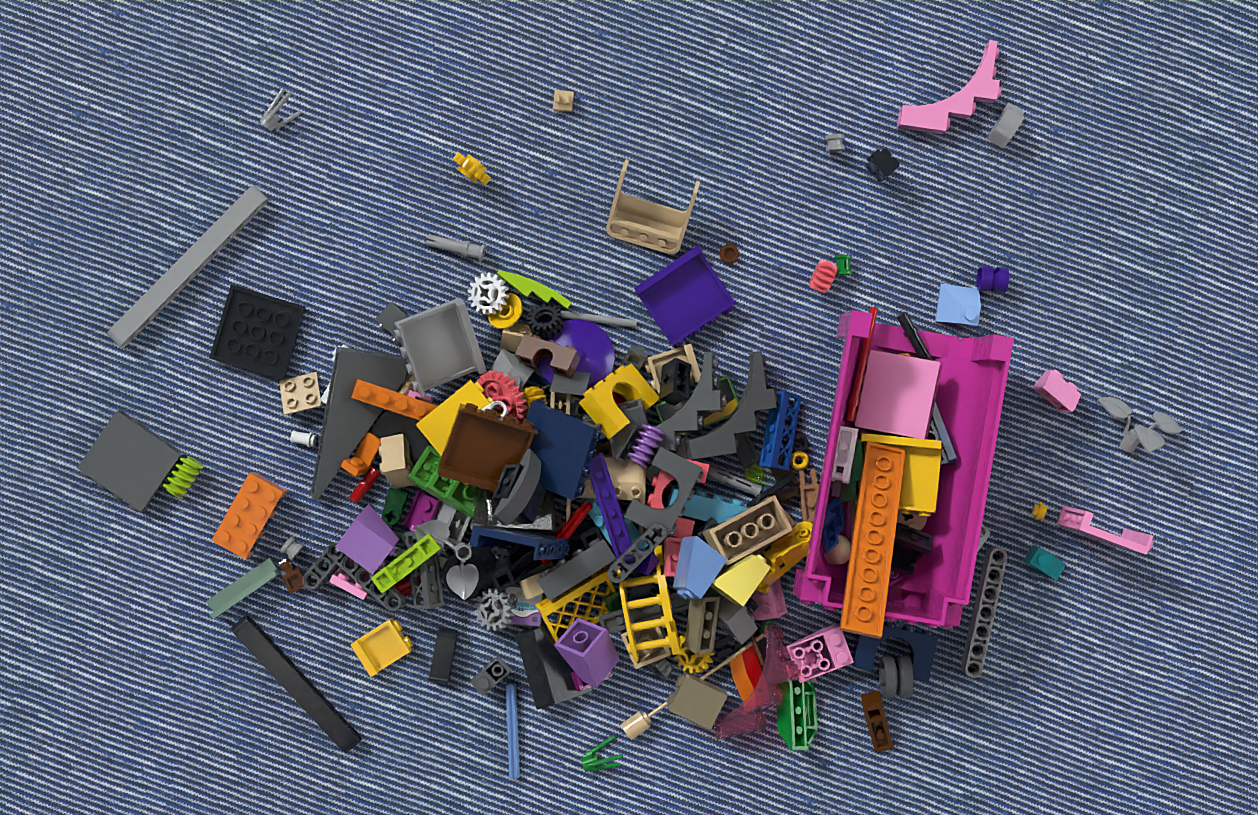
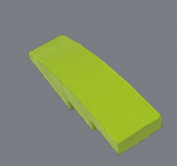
(528, 286)

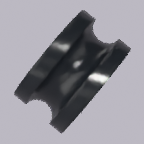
(800, 448)

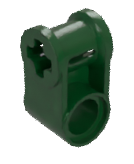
(395, 502)

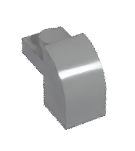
(1006, 125)

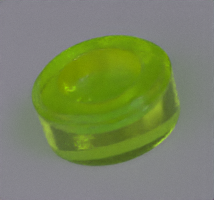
(754, 473)

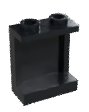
(505, 485)
(909, 548)

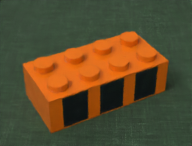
(249, 515)

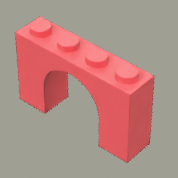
(684, 525)

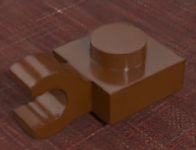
(292, 576)

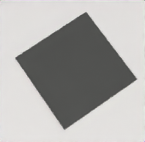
(576, 385)

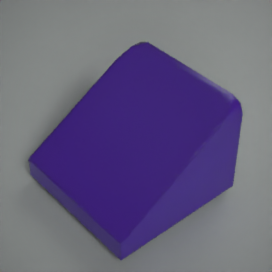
(647, 564)

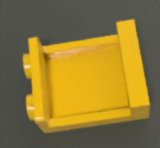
(382, 646)

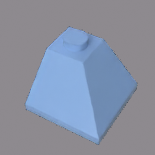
(958, 305)

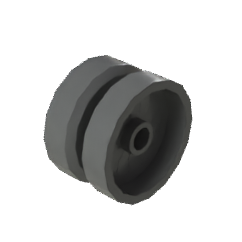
(896, 676)

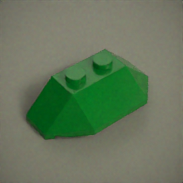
(797, 714)

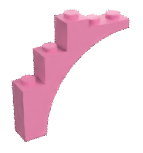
(981, 87)

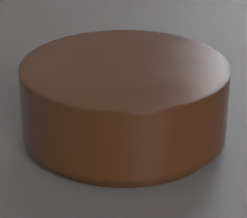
(729, 253)

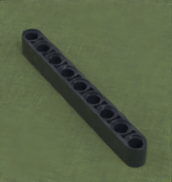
(296, 683)

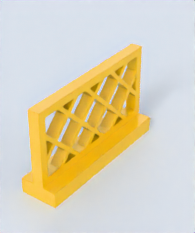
(547, 607)

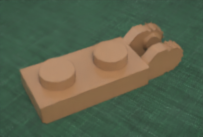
(808, 495)

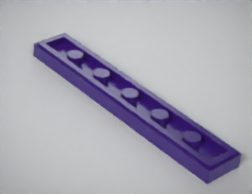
(610, 508)

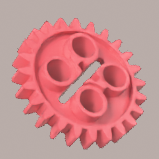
(504, 390)

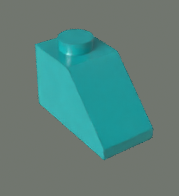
(1044, 562)

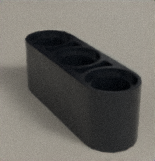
(443, 655)

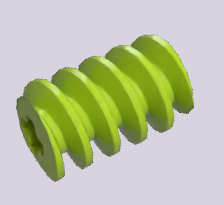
(183, 476)

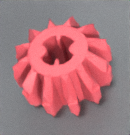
(823, 276)

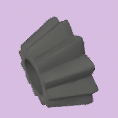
(661, 668)

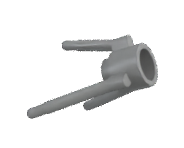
(270, 119)

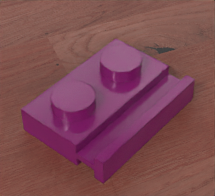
(422, 510)

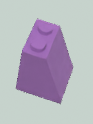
(368, 541)
(588, 651)

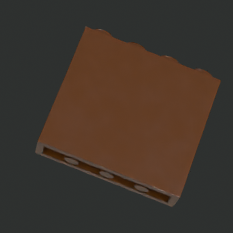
(483, 445)

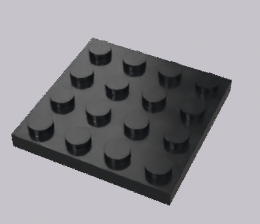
(257, 332)

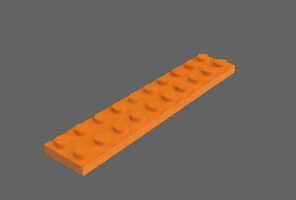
(873, 540)

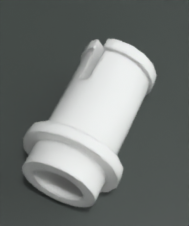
(303, 438)

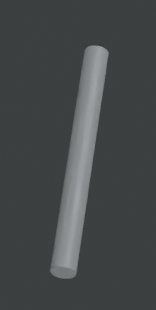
(599, 319)

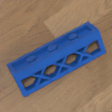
(776, 429)

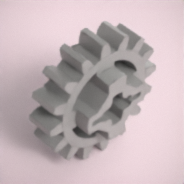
(492, 610)

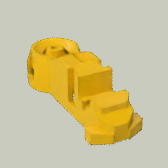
(786, 550)

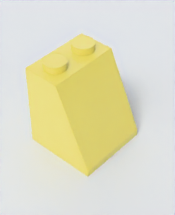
(741, 578)

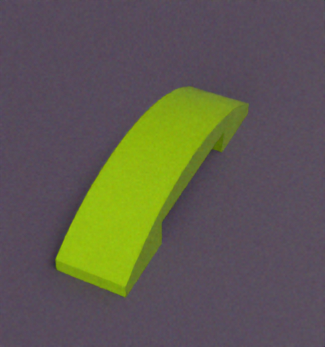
(406, 563)

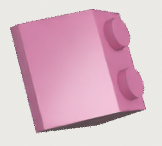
(1057, 391)

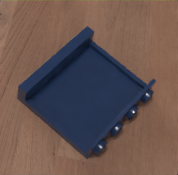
(564, 449)
(545, 545)

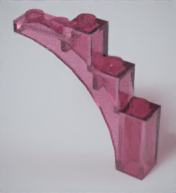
(767, 694)

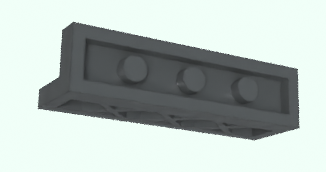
(430, 580)

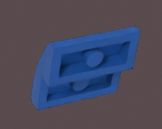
(832, 525)

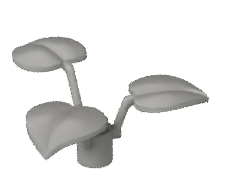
(1149, 438)
(460, 578)

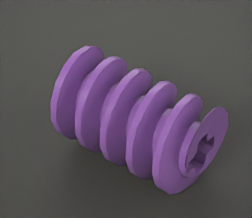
(645, 445)

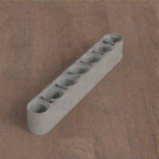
(987, 620)

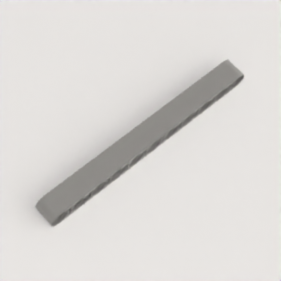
(187, 267)

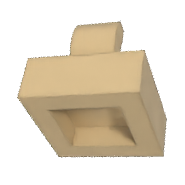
(563, 100)

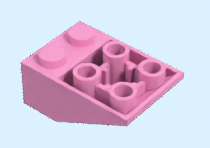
(820, 652)

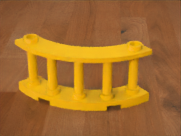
(663, 599)

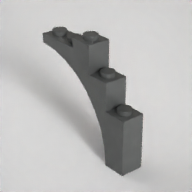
(703, 400)
(742, 419)

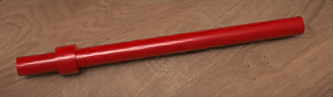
(854, 400)

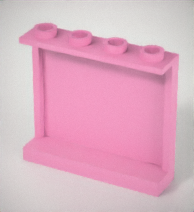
(898, 394)
(1080, 521)

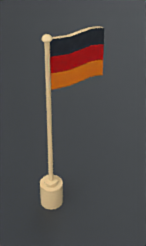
(745, 672)

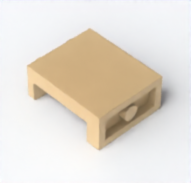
(655, 363)

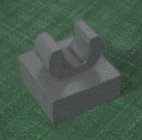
(635, 356)

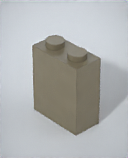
(696, 700)

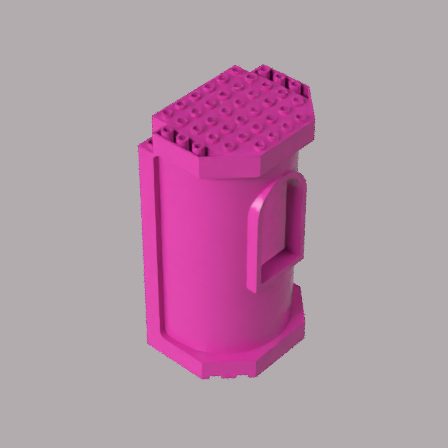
(971, 408)

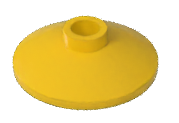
(509, 314)

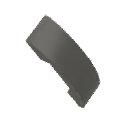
(511, 507)

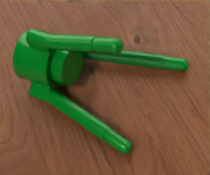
(592, 762)

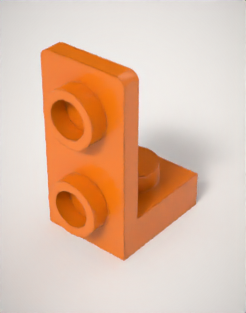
(364, 455)

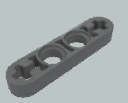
(639, 554)

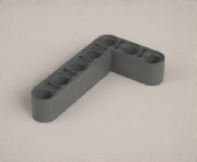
(356, 573)

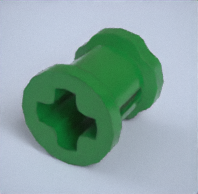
(843, 264)

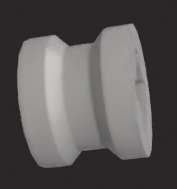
(835, 143)
(291, 548)

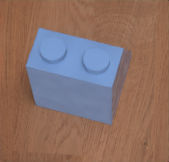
(696, 568)

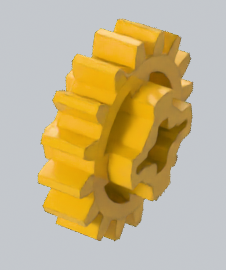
(471, 168)
(690, 660)

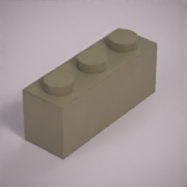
(702, 623)

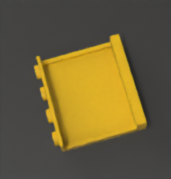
(438, 423)
(920, 471)

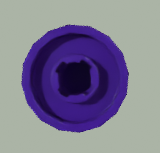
(992, 279)

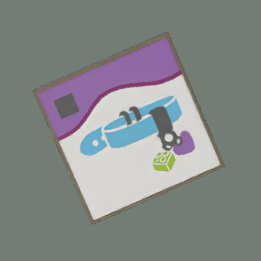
(525, 610)

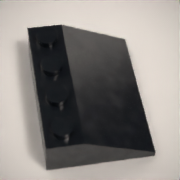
(545, 666)

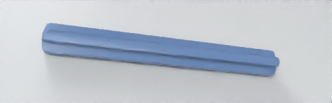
(512, 729)

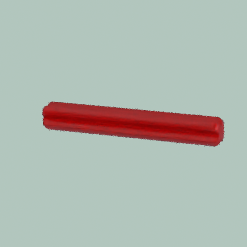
(573, 523)

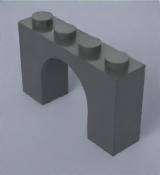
(686, 475)

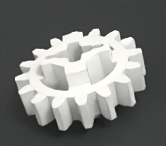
(494, 297)

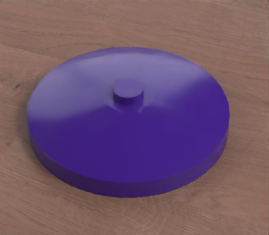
(593, 347)

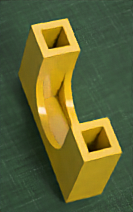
(600, 402)

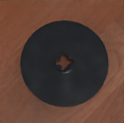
(392, 422)
(480, 558)

